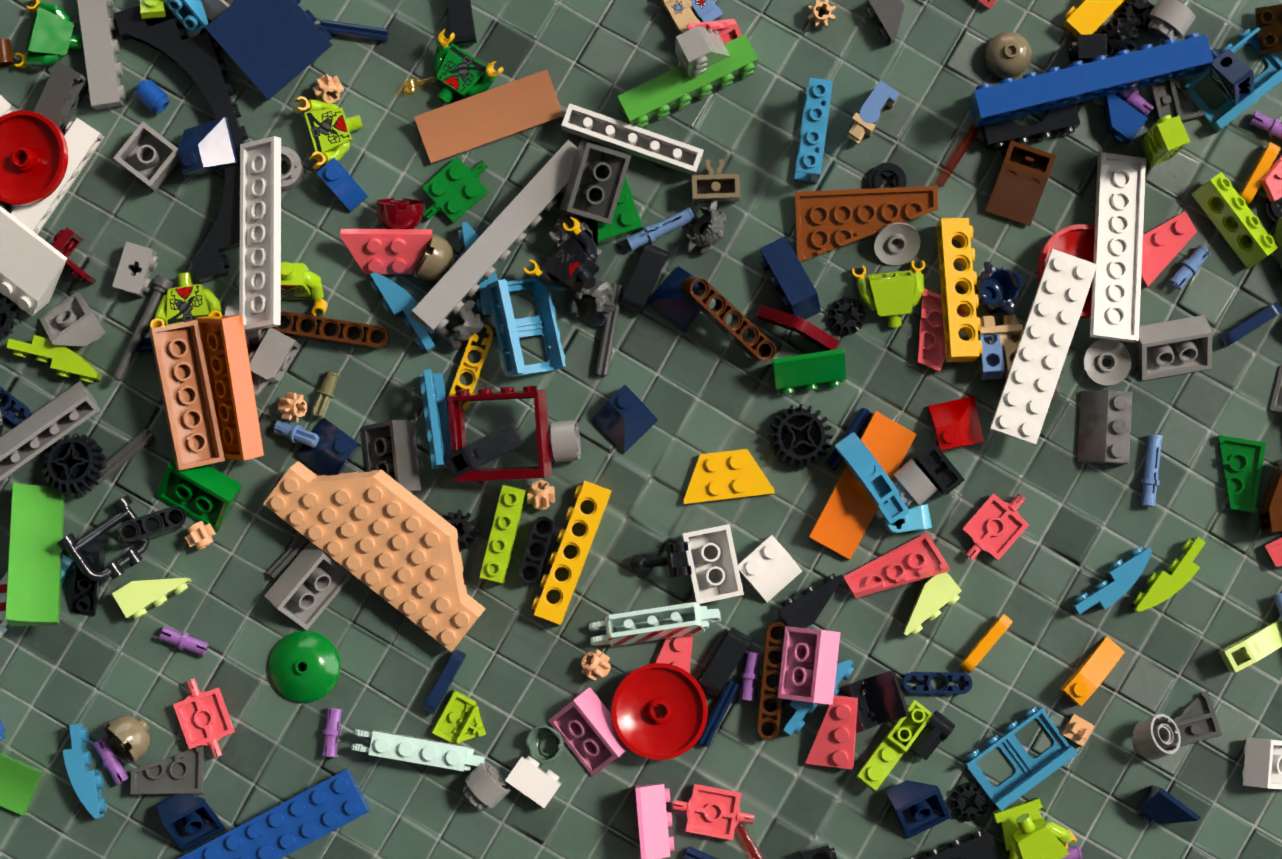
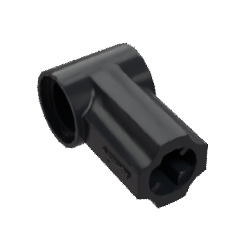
(933, 733)

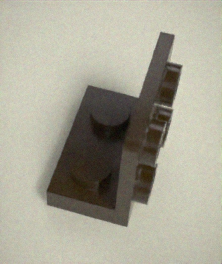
(1270, 24)

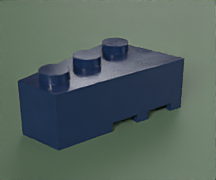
(790, 279)

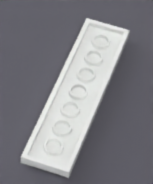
(260, 233)
(1118, 247)
(1043, 347)

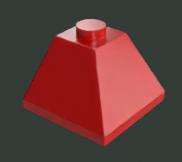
(955, 423)

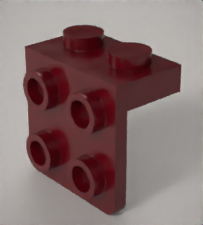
(65, 243)

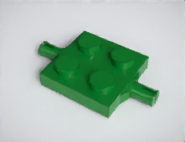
(455, 189)

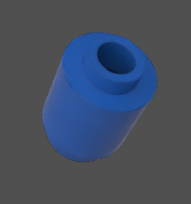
(151, 96)

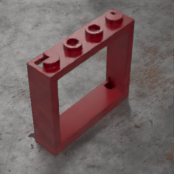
(458, 435)

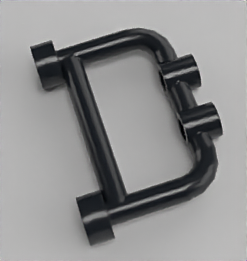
(115, 569)

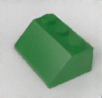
(809, 371)
(200, 492)

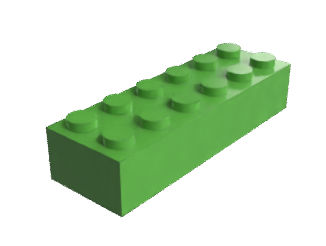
(676, 90)

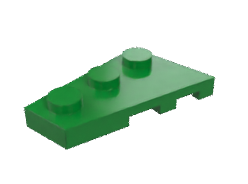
(1242, 471)

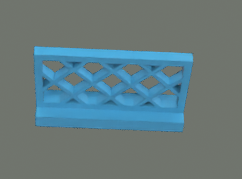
(436, 417)

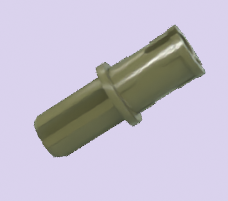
(325, 394)

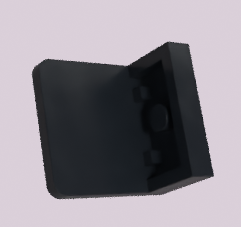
(878, 700)

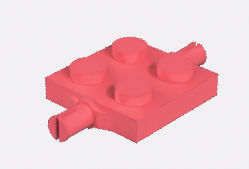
(995, 526)
(204, 718)
(713, 812)

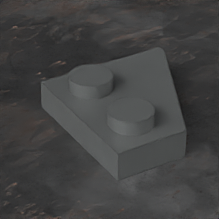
(1174, 101)
(1198, 721)

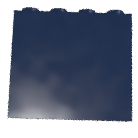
(270, 40)

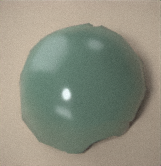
(545, 744)

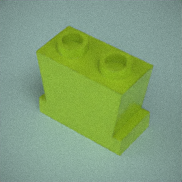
(1008, 817)

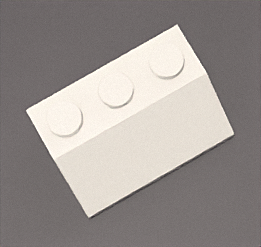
(713, 564)

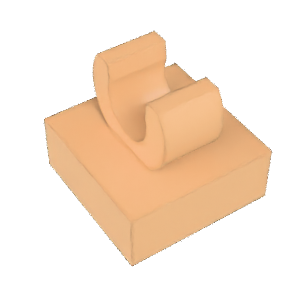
(1077, 730)

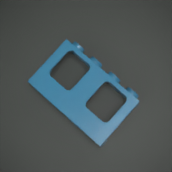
(1262, 84)
(813, 130)
(511, 329)
(1027, 770)

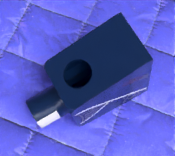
(1232, 75)

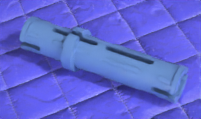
(652, 232)
(1150, 478)

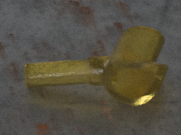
(411, 84)

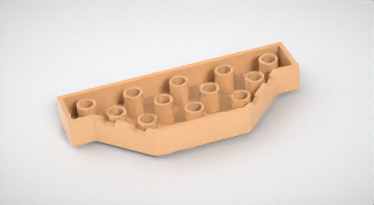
(385, 542)

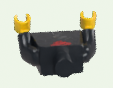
(572, 264)

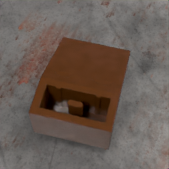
(1020, 182)
(1271, 506)

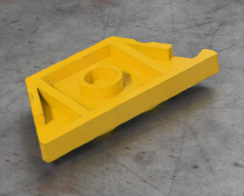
(726, 477)

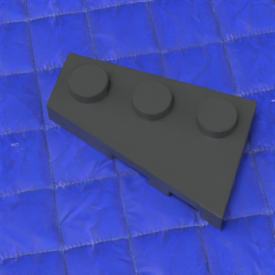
(171, 776)

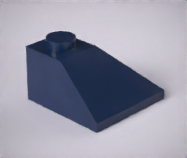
(207, 147)
(673, 303)
(624, 419)
(332, 451)
(917, 806)
(1163, 808)
(189, 820)

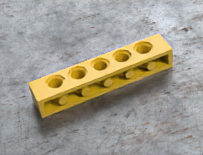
(956, 348)
(599, 497)

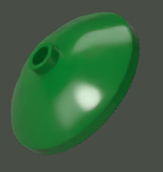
(321, 661)

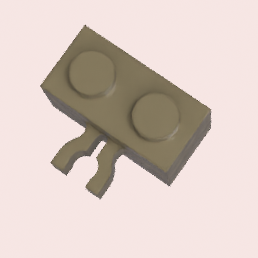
(715, 187)

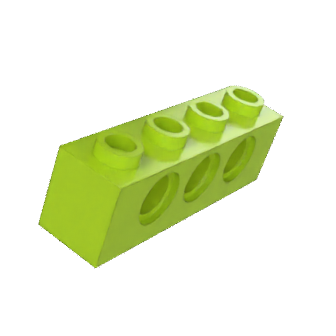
(1164, 140)
(1235, 232)
(503, 534)

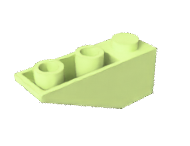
(142, 594)
(932, 596)
(1252, 647)

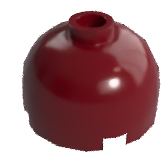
(399, 213)

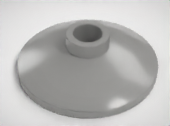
(897, 252)
(1119, 362)

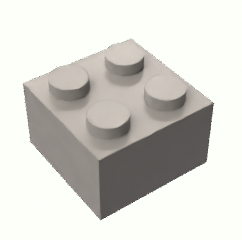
(148, 156)

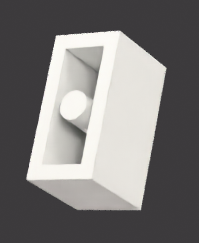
(533, 781)

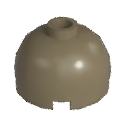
(1008, 55)
(435, 260)
(129, 736)

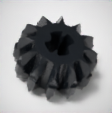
(467, 528)

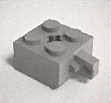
(271, 358)

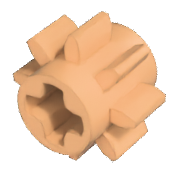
(827, 16)
(328, 89)
(292, 406)
(540, 494)
(200, 535)
(595, 665)

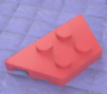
(387, 249)

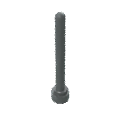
(160, 288)

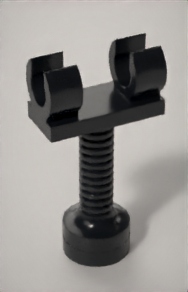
(641, 563)

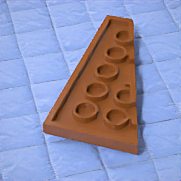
(844, 216)

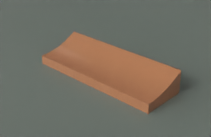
(489, 117)
(186, 395)

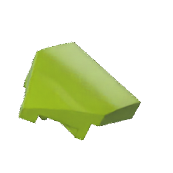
(459, 719)

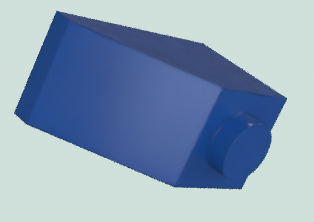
(1122, 119)
(342, 184)

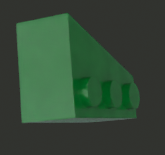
(625, 219)

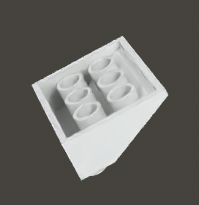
(27, 265)

